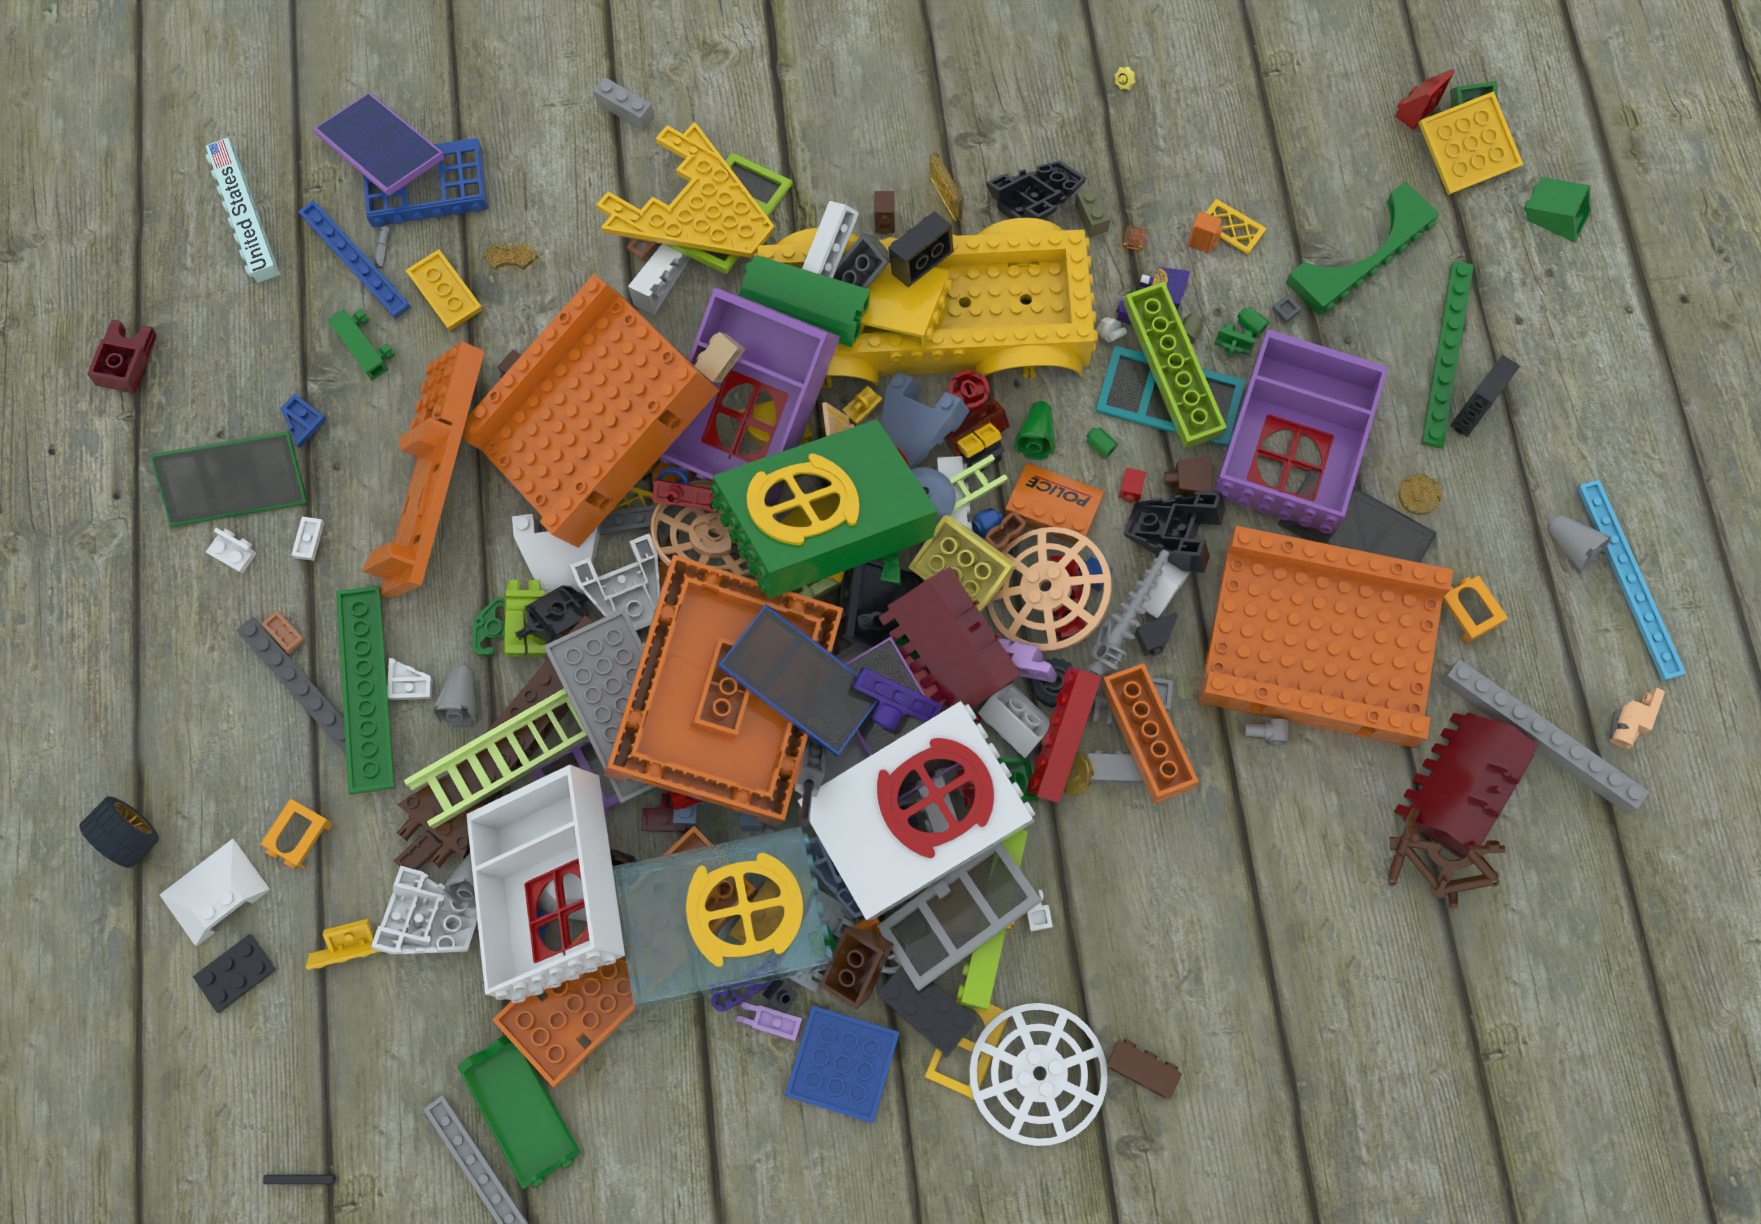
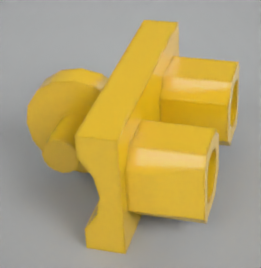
(862, 405)

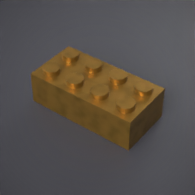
(764, 920)

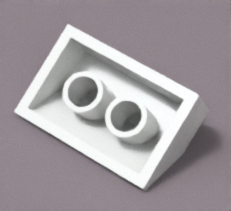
(1016, 719)

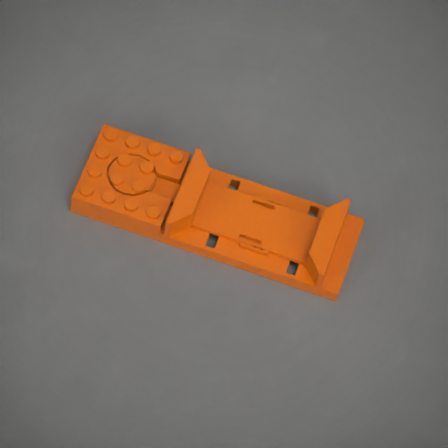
(434, 442)
(596, 1001)

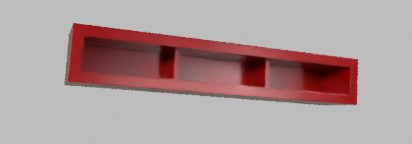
(1063, 734)

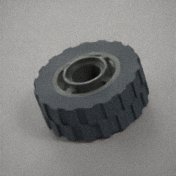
(1043, 690)

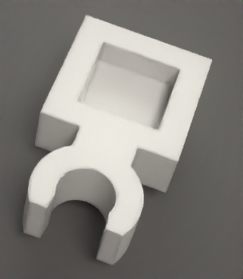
(1039, 916)

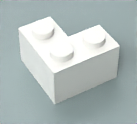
(1167, 587)

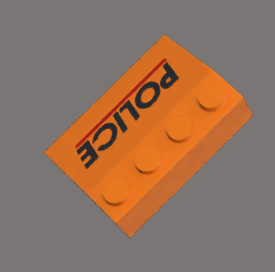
(1054, 501)

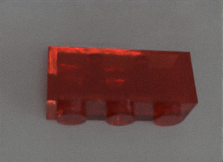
(989, 413)

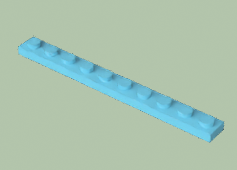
(1632, 582)

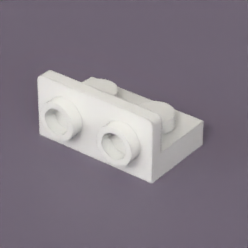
(231, 551)

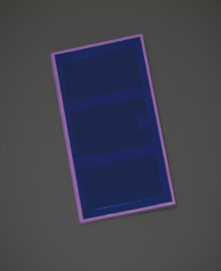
(379, 143)

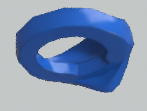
(684, 475)

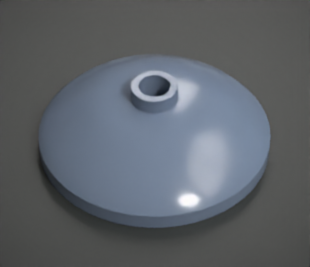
(939, 490)

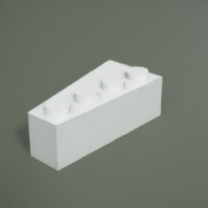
(657, 278)

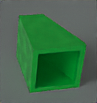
(1559, 207)

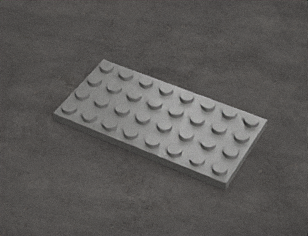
(597, 674)

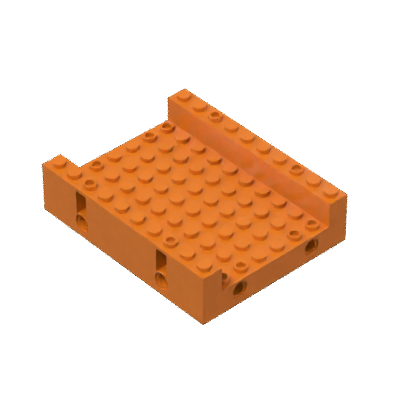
(587, 410)
(1324, 636)
(691, 721)

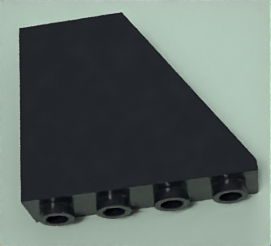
(1484, 396)

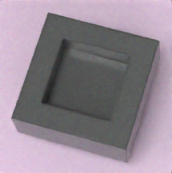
(1286, 309)

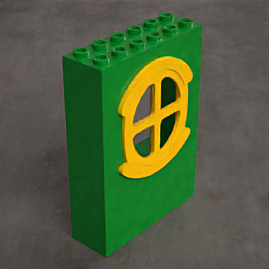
(877, 512)

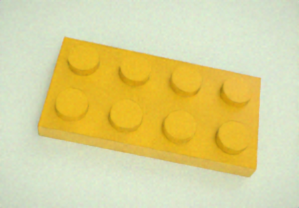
(444, 290)

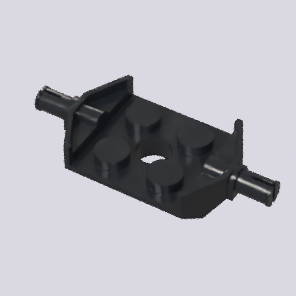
(544, 622)

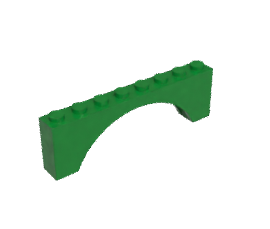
(1325, 286)

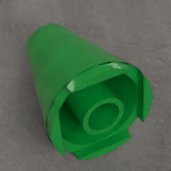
(1036, 433)

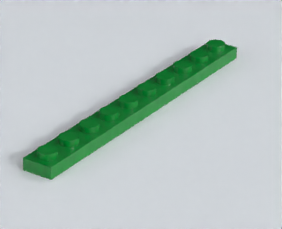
(1447, 355)

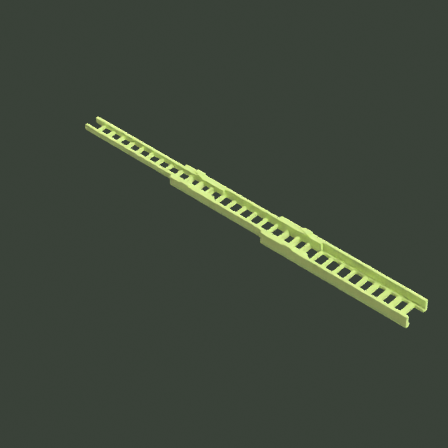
(488, 740)

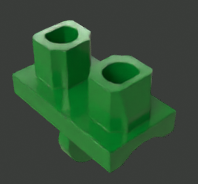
(1235, 341)

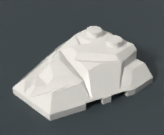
(423, 918)

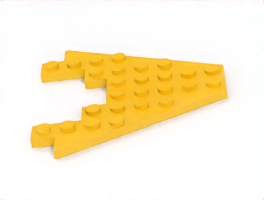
(706, 215)

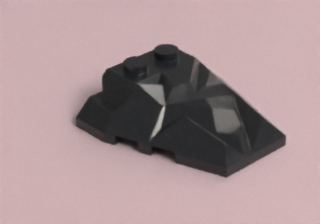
(1036, 192)

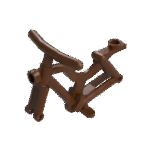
(1443, 885)

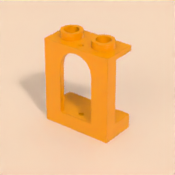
(1463, 618)
(296, 856)

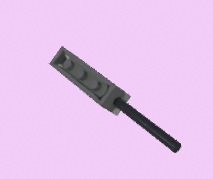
(810, 776)

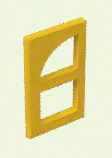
(984, 1061)

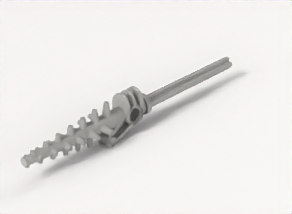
(1111, 634)

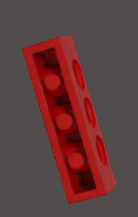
(1078, 624)

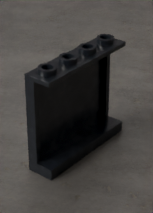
(864, 594)

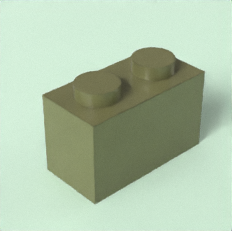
(1092, 211)

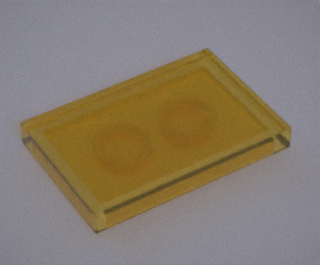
(946, 186)

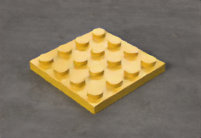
(1470, 143)

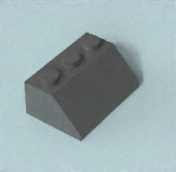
(863, 262)

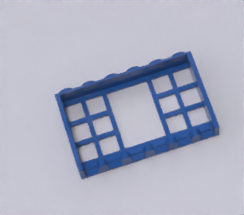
(435, 208)

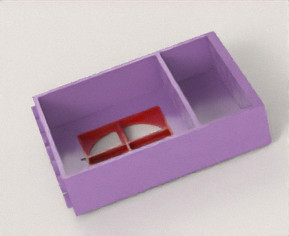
(779, 357)
(1312, 395)

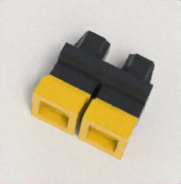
(982, 445)

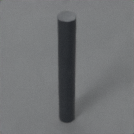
(299, 1179)

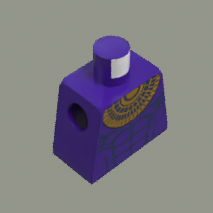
(1174, 280)

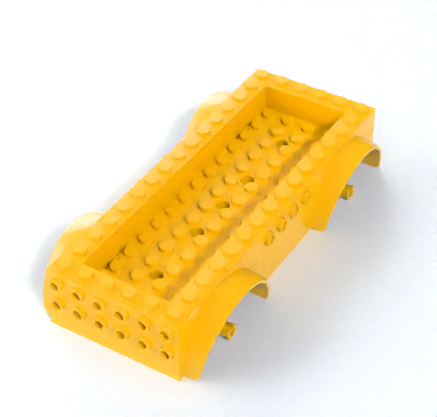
(983, 316)

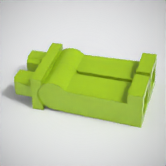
(514, 607)

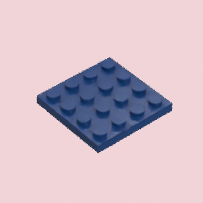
(842, 1064)

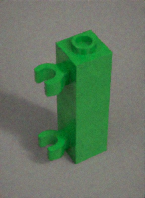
(357, 343)

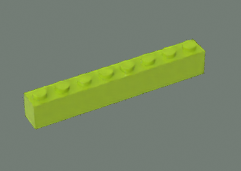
(984, 961)

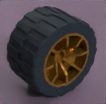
(119, 832)

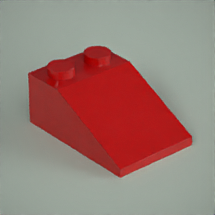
(1423, 99)

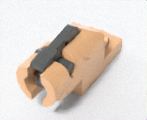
(1635, 719)

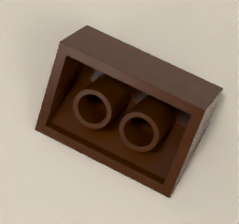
(856, 965)

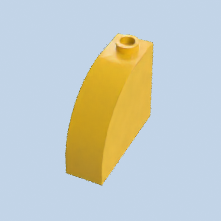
(766, 413)

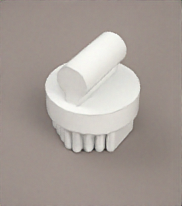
(1110, 329)

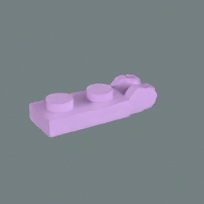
(772, 1021)

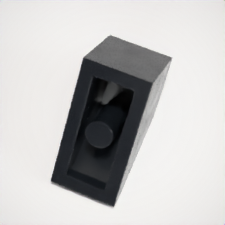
(1155, 635)

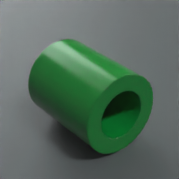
(1252, 321)
(1101, 442)

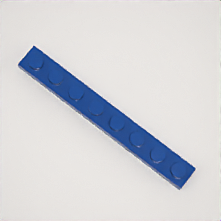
(354, 259)

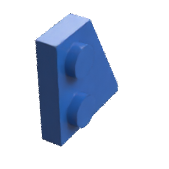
(301, 419)

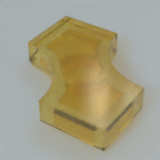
(518, 256)

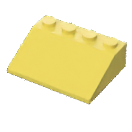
(971, 558)

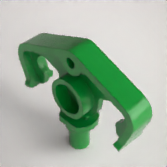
(487, 625)

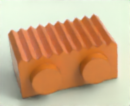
(1205, 232)

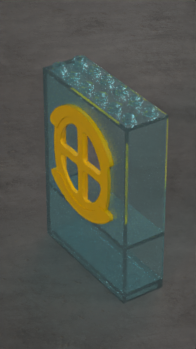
(668, 930)

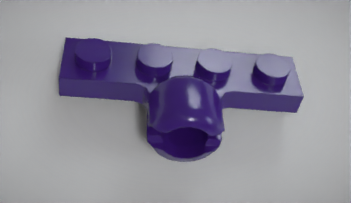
(894, 699)

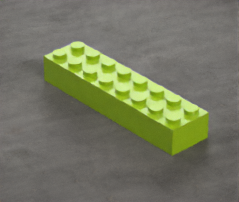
(1174, 365)

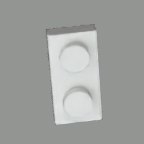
(307, 538)

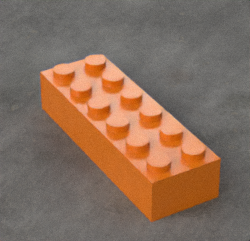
(1149, 733)

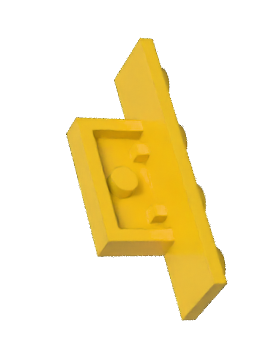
(343, 944)

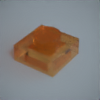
(1134, 238)

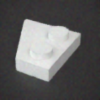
(407, 683)

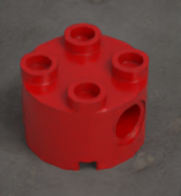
(970, 388)

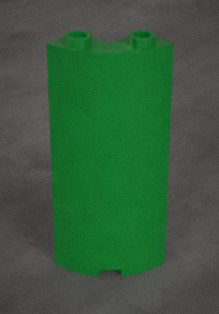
(807, 297)
(519, 1112)

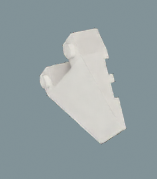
(550, 556)
(627, 588)

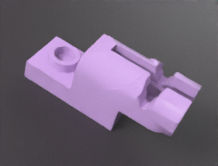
(1029, 660)

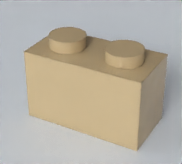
(719, 357)

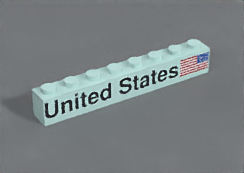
(242, 211)

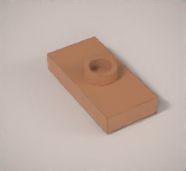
(283, 632)

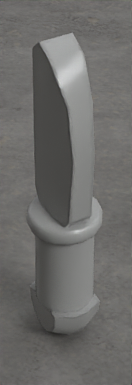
(381, 247)

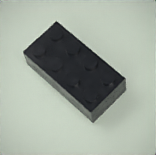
(928, 1011)

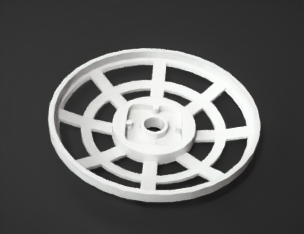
(1023, 1078)

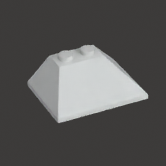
(214, 891)

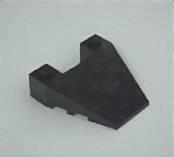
(1174, 525)

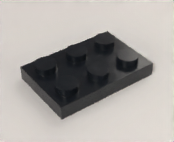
(234, 973)

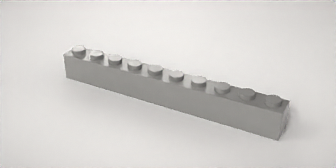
(1551, 740)

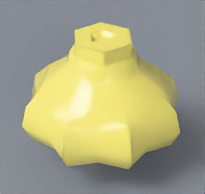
(1124, 78)

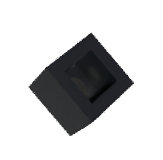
(780, 995)

